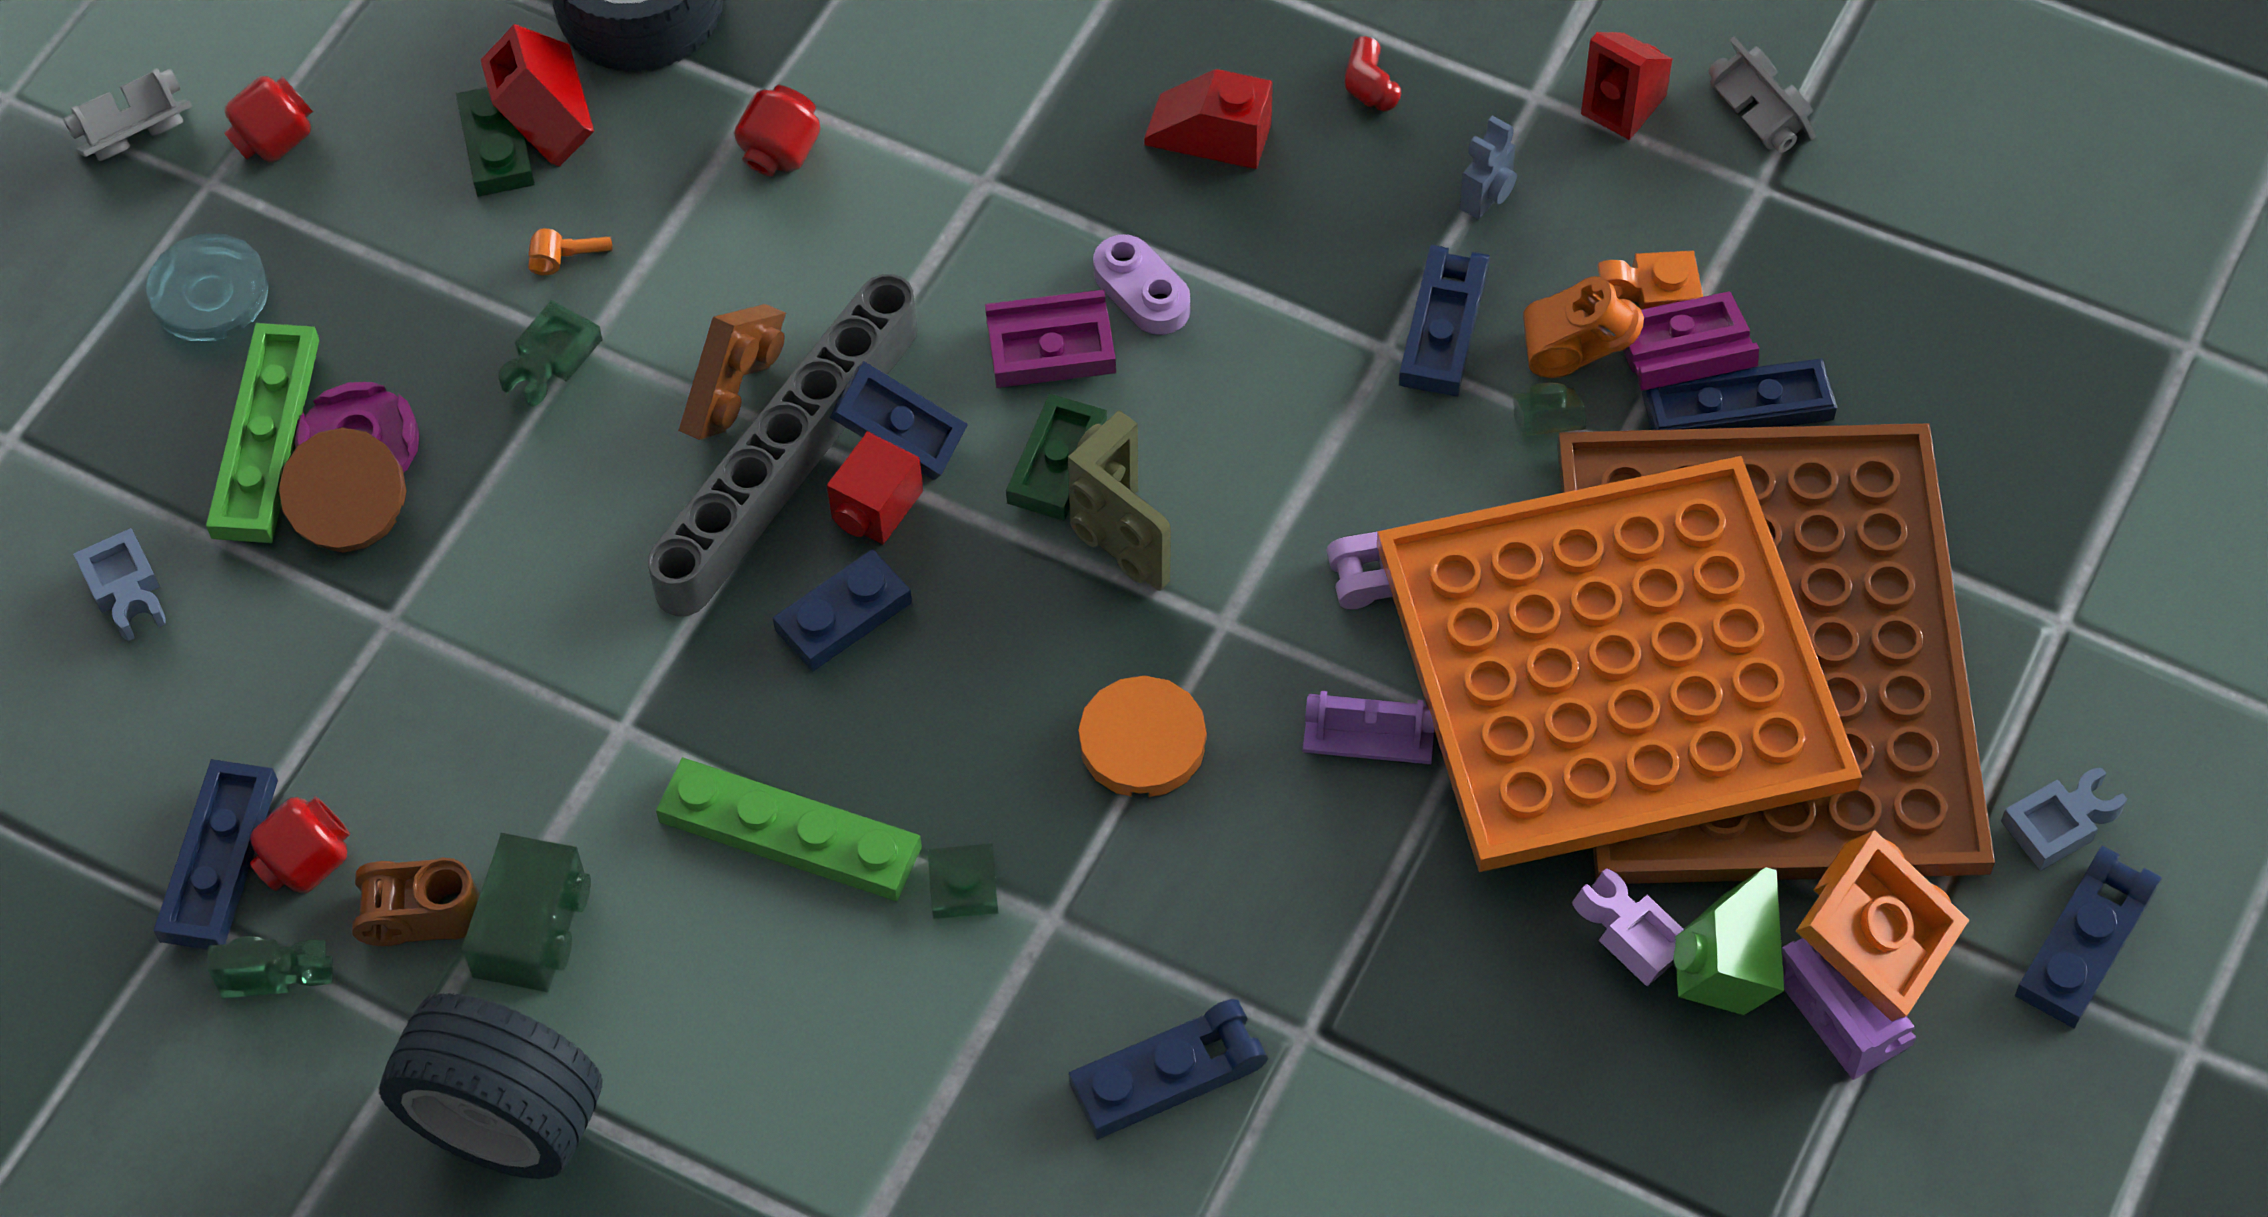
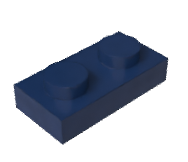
(899, 416)
(842, 610)

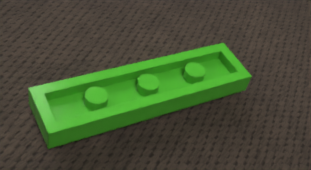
(262, 432)
(789, 829)

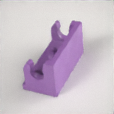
(1840, 1013)

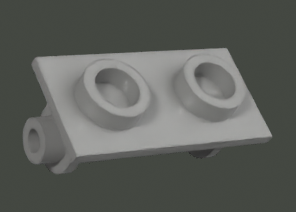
(149, 107)
(1778, 111)

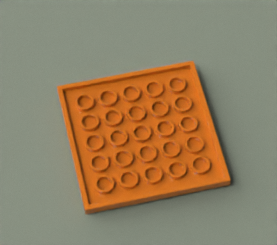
(1615, 663)

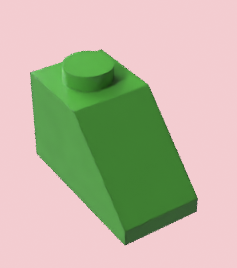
(1734, 948)

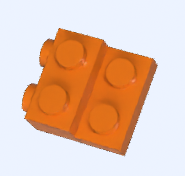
(1881, 923)

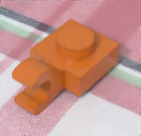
(1654, 278)

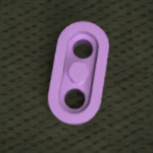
(1135, 281)

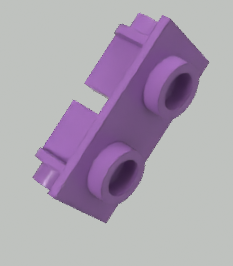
(1368, 728)

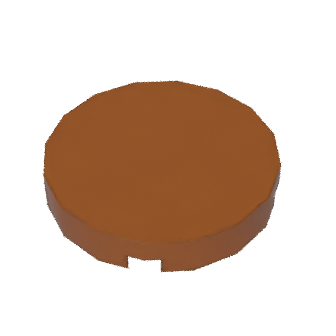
(342, 489)

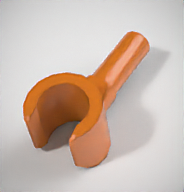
(548, 247)

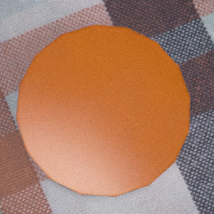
(1142, 736)

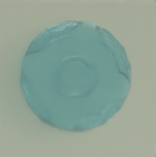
(207, 286)

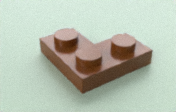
(734, 347)

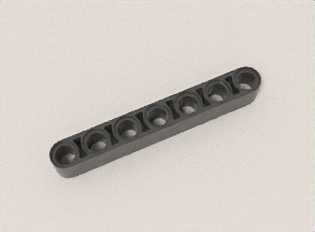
(778, 468)

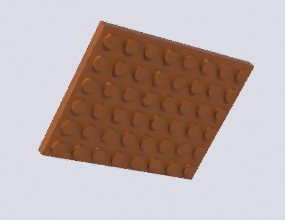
(1876, 590)

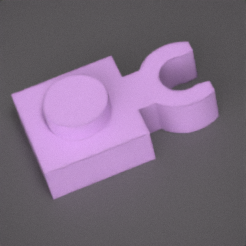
(1636, 932)

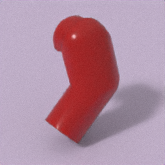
(1366, 79)

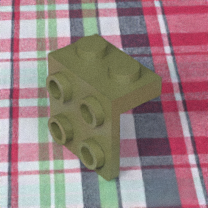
(1106, 502)

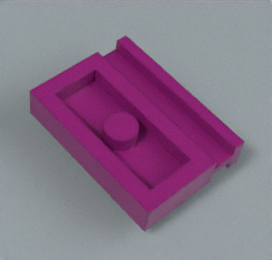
(1050, 338)
(1691, 342)

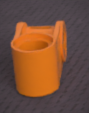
(1572, 327)

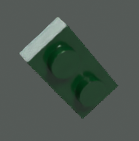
(493, 145)
(1042, 472)

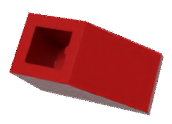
(538, 91)

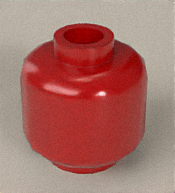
(267, 119)
(777, 130)
(298, 845)

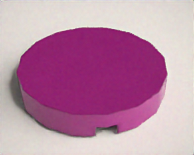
(367, 409)

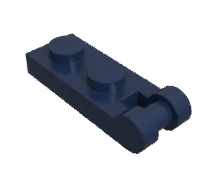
(1443, 321)
(2087, 939)
(1166, 1069)

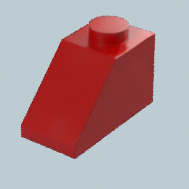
(1623, 82)
(1214, 118)

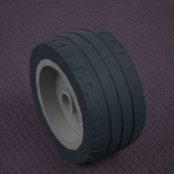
(637, 32)
(491, 1085)

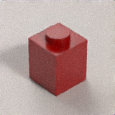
(874, 488)

